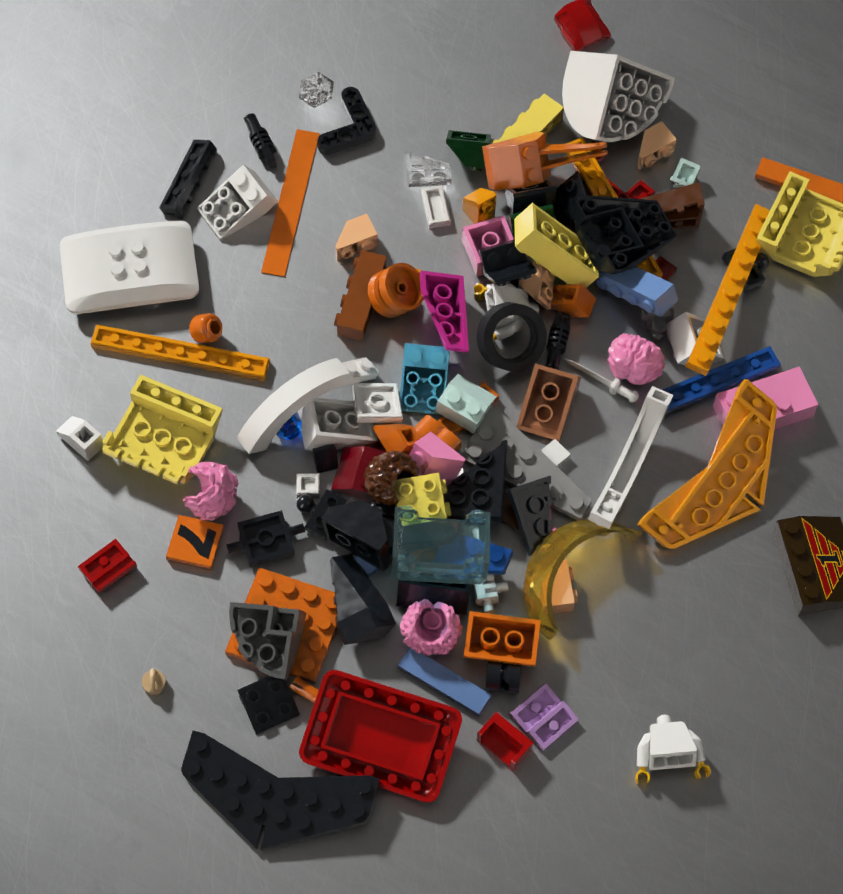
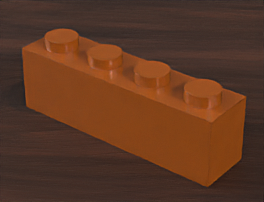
(356, 305)

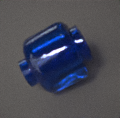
(291, 428)

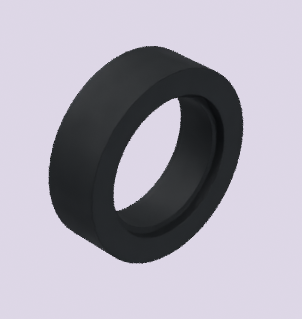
(537, 341)

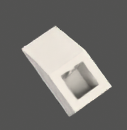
(81, 437)

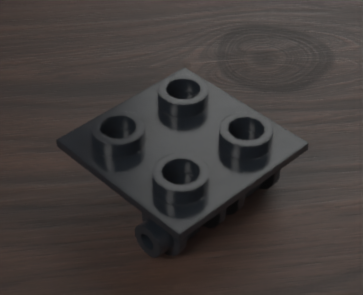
(566, 194)
(268, 703)

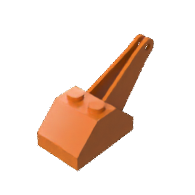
(525, 160)

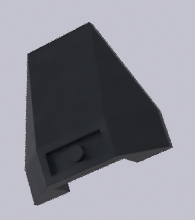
(621, 231)

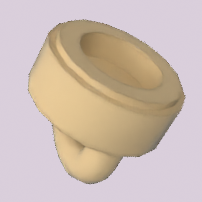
(153, 682)

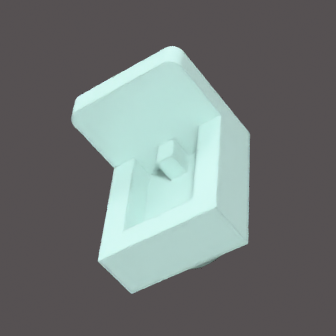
(685, 173)

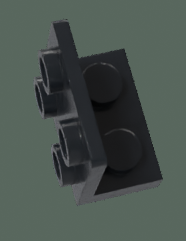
(505, 263)

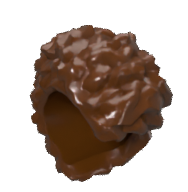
(384, 472)

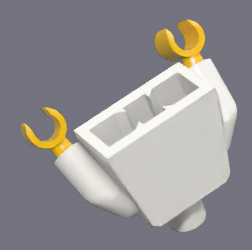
(500, 294)
(670, 747)

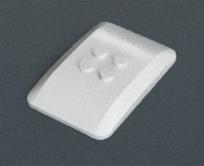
(128, 266)

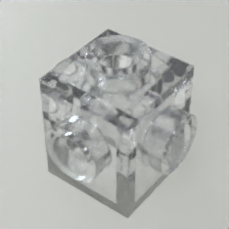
(316, 89)

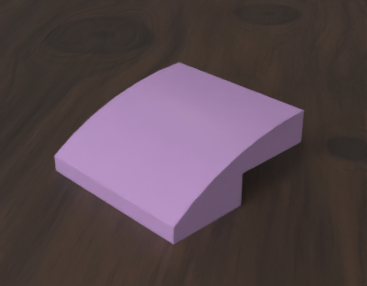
(543, 717)

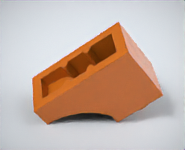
(572, 300)

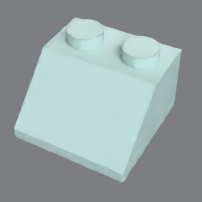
(465, 403)

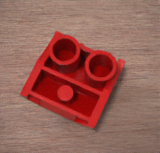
(580, 24)

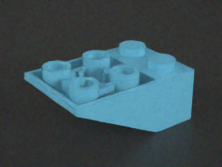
(423, 377)

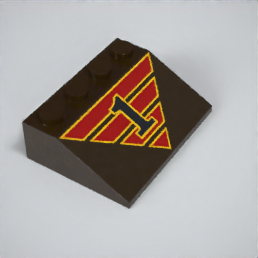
(812, 561)

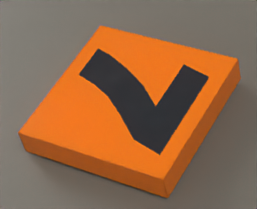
(195, 542)

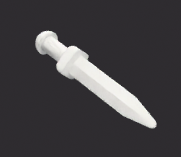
(615, 386)

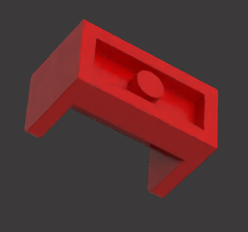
(504, 741)

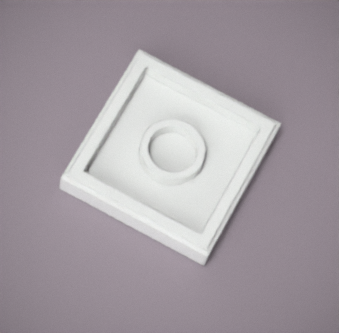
(377, 403)

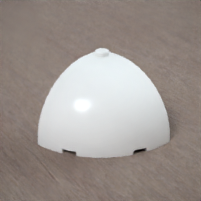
(611, 95)

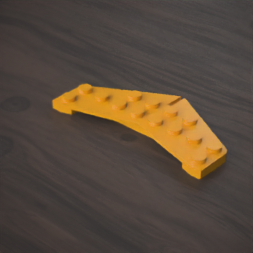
(735, 470)

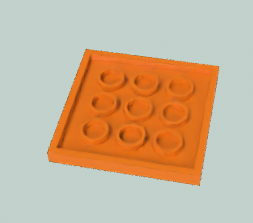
(320, 622)

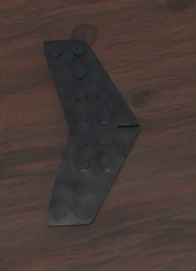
(287, 806)

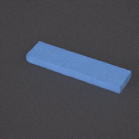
(444, 681)

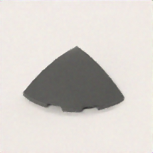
(268, 636)

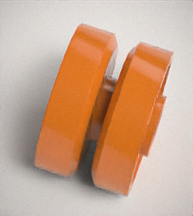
(395, 290)

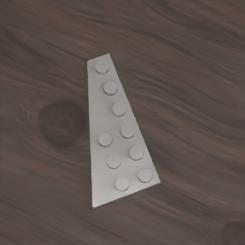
(525, 463)

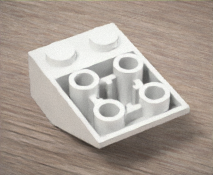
(237, 202)

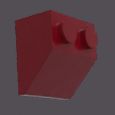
(350, 471)

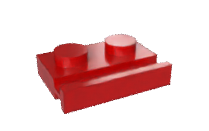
(107, 566)

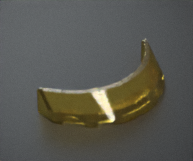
(547, 560)

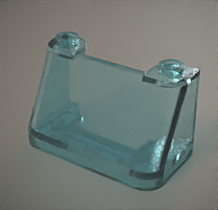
(440, 547)

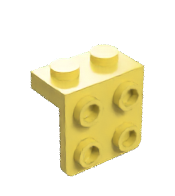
(424, 495)

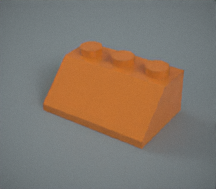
(502, 638)

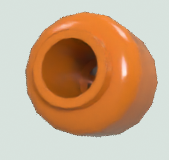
(205, 328)

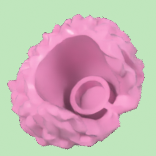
(635, 359)
(217, 491)
(431, 627)

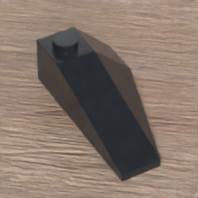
(359, 605)

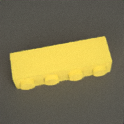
(540, 117)

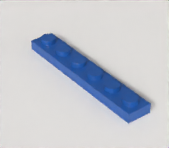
(722, 378)

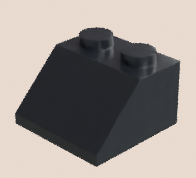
(538, 194)

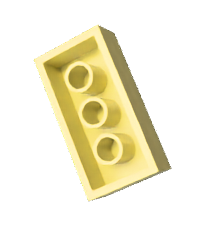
(553, 247)

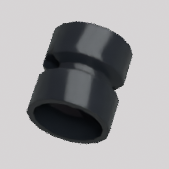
(503, 676)

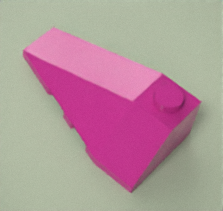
(447, 306)

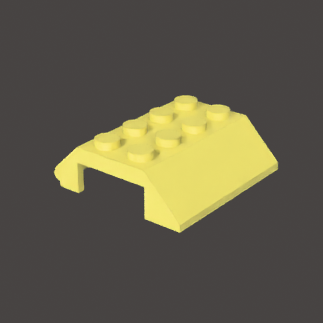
(804, 229)
(163, 431)

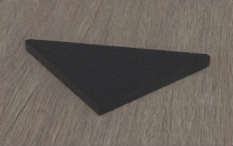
(480, 487)

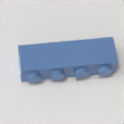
(640, 289)

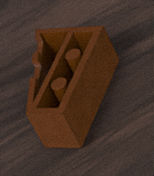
(682, 205)

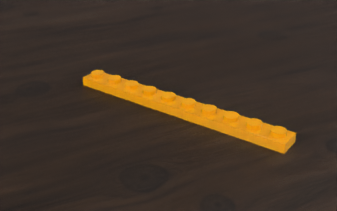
(728, 294)

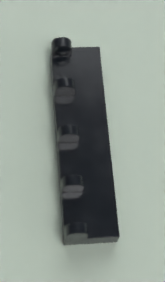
(187, 177)

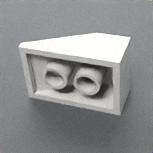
(333, 423)

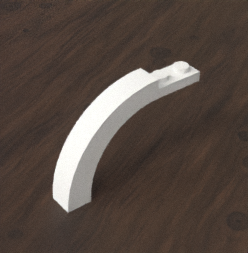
(298, 392)
(631, 458)

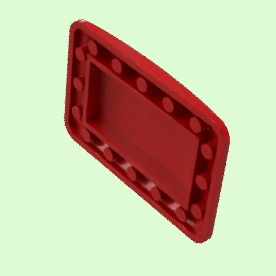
(381, 734)

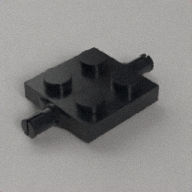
(265, 538)

